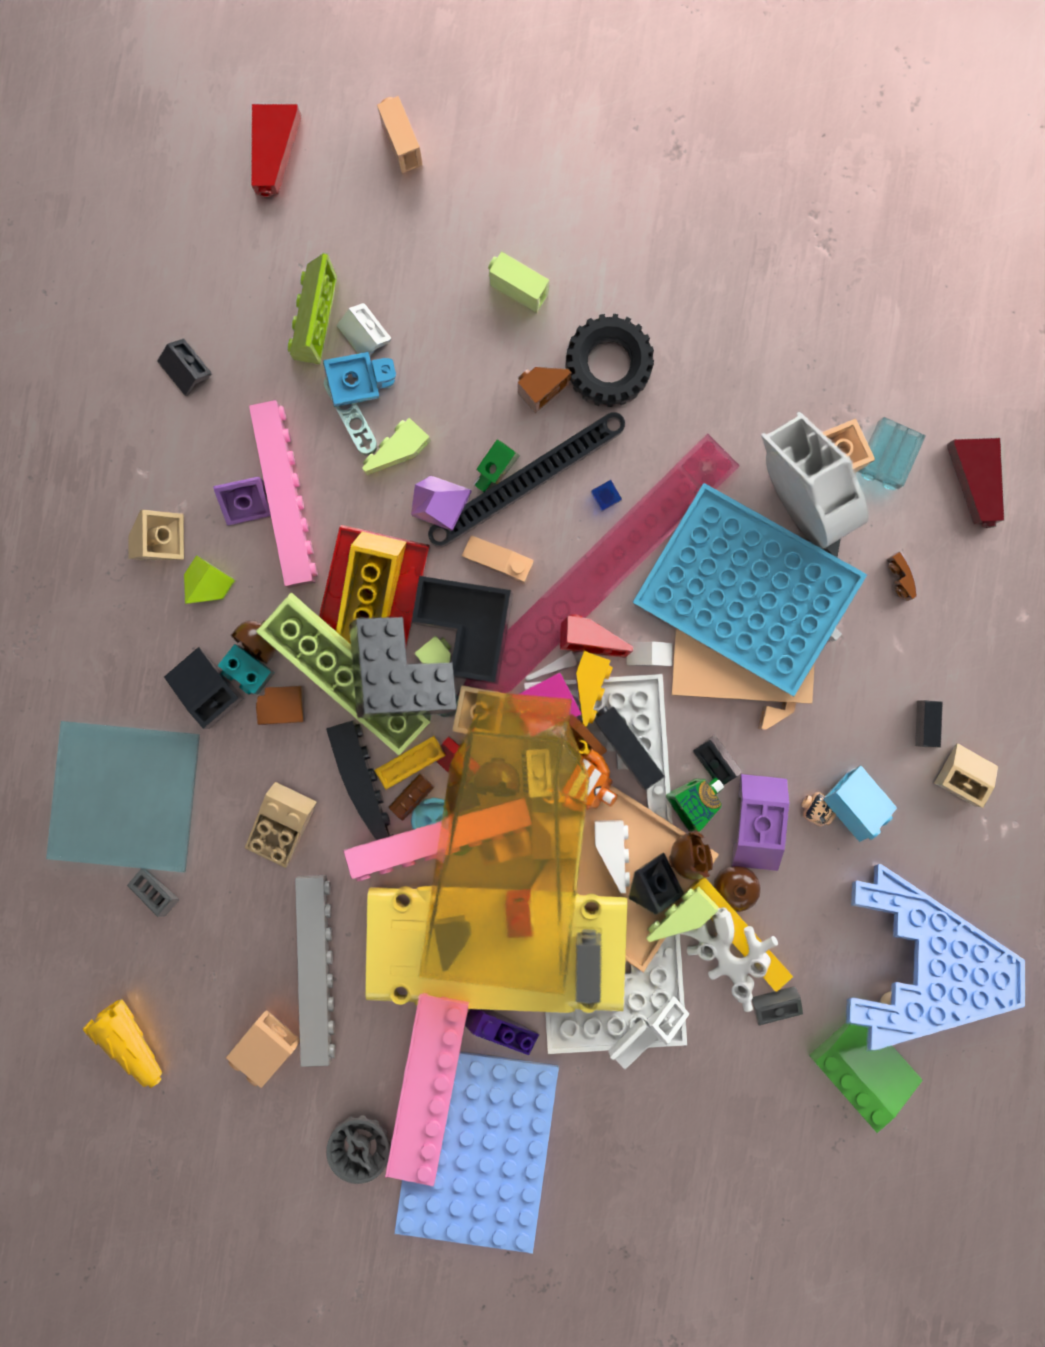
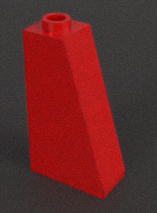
(272, 142)

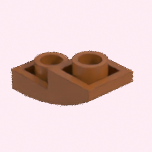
(905, 584)

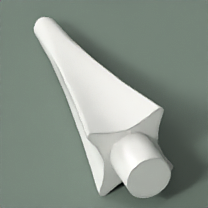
(566, 661)

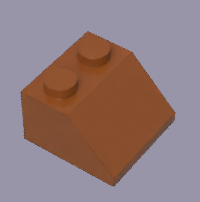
(542, 385)

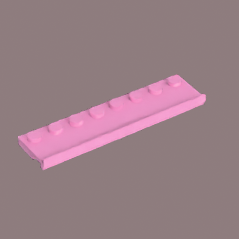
(427, 1089)

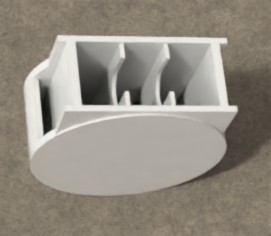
(814, 482)

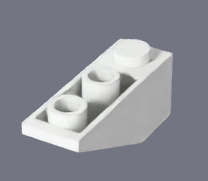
(610, 844)

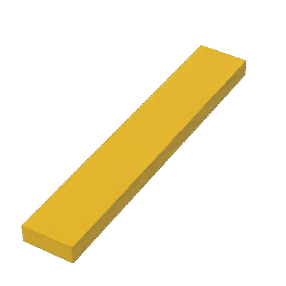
(776, 974)

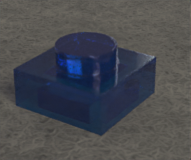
(606, 495)

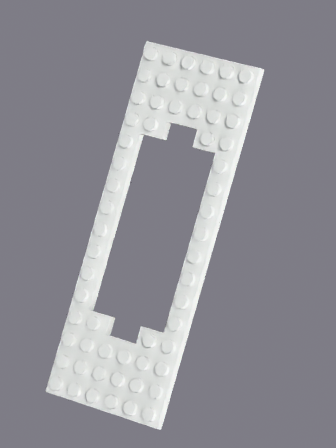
(643, 709)

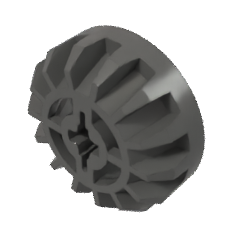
(358, 1165)

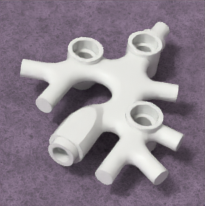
(736, 968)

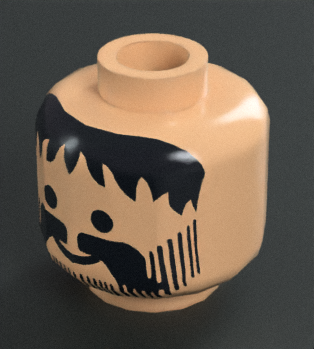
(817, 810)

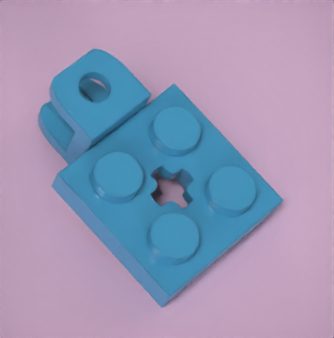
(368, 373)

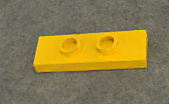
(410, 762)

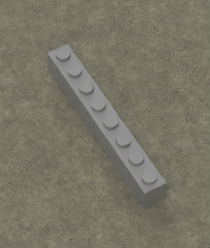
(313, 970)

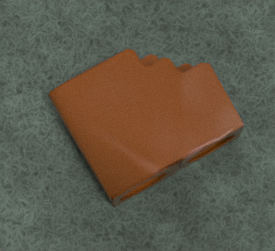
(281, 705)

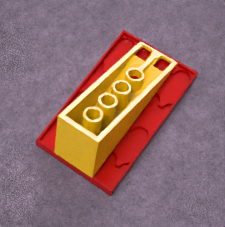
(372, 579)

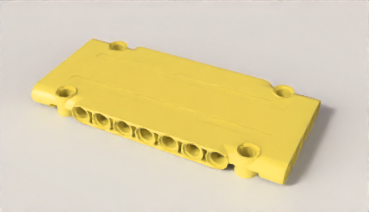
(397, 942)

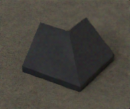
(655, 885)

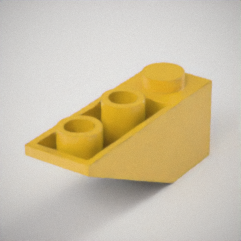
(589, 679)

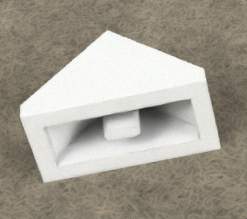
(650, 654)
(668, 1020)

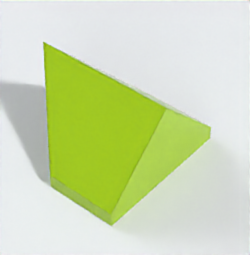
(205, 582)

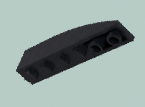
(358, 776)

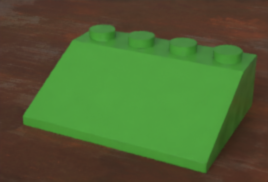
(873, 1080)

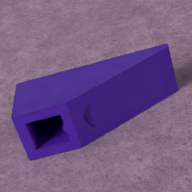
(500, 1030)

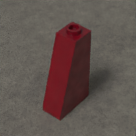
(980, 477)

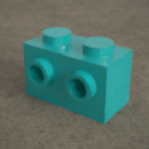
(245, 669)

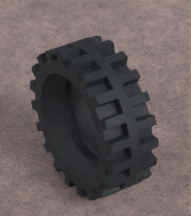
(609, 330)

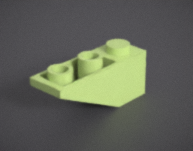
(401, 447)
(688, 915)

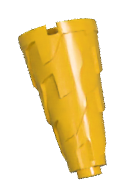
(123, 1041)

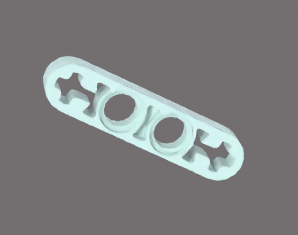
(347, 416)

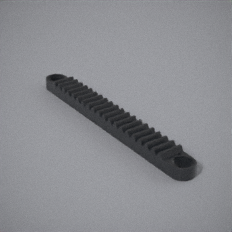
(531, 477)

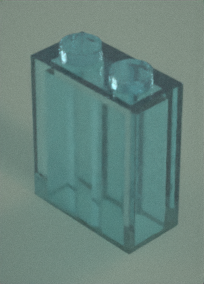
(894, 453)

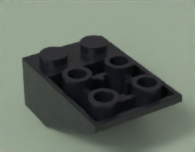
(203, 689)

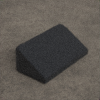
(717, 760)

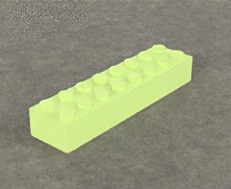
(328, 662)

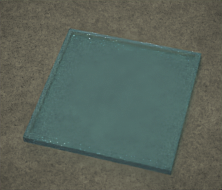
(123, 796)

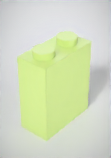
(518, 281)

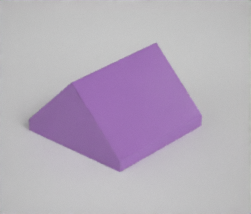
(243, 500)

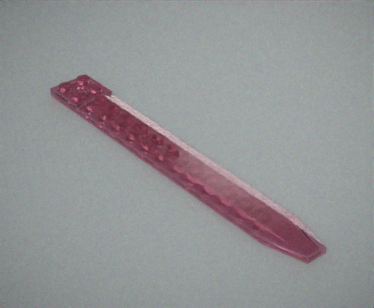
(609, 562)

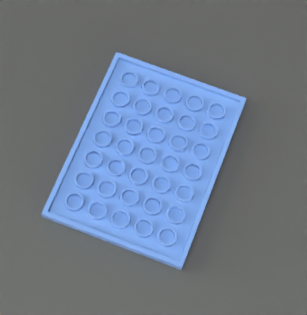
(488, 1157)

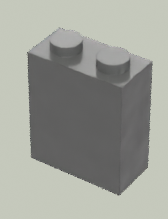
(588, 966)

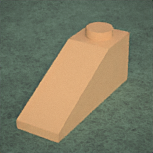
(498, 559)

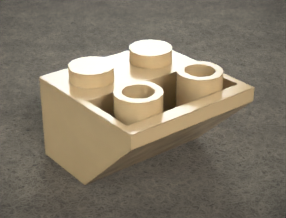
(968, 776)

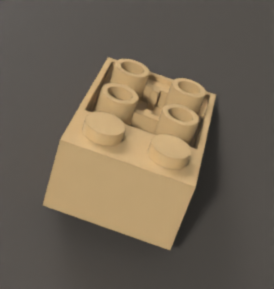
(280, 824)

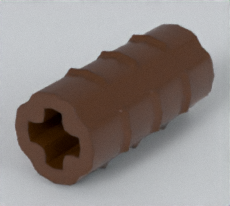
(411, 797)

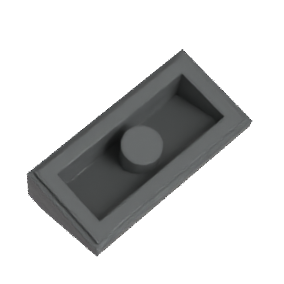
(777, 1005)

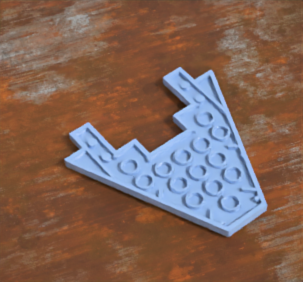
(956, 967)

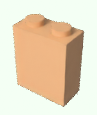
(400, 134)

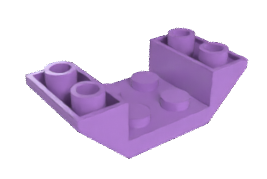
(761, 822)

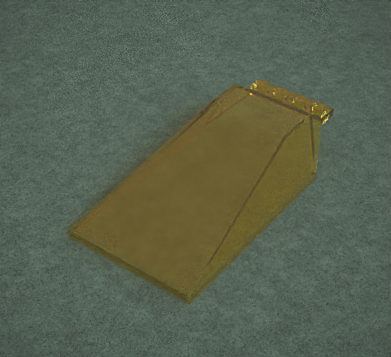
(509, 849)

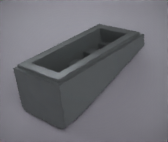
(147, 899)

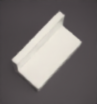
(363, 330)
(633, 1044)

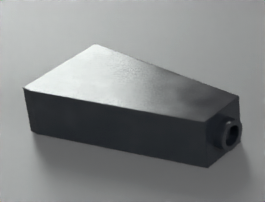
(628, 747)

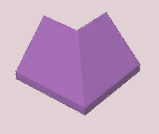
(439, 501)

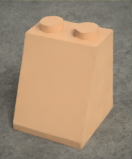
(263, 1049)

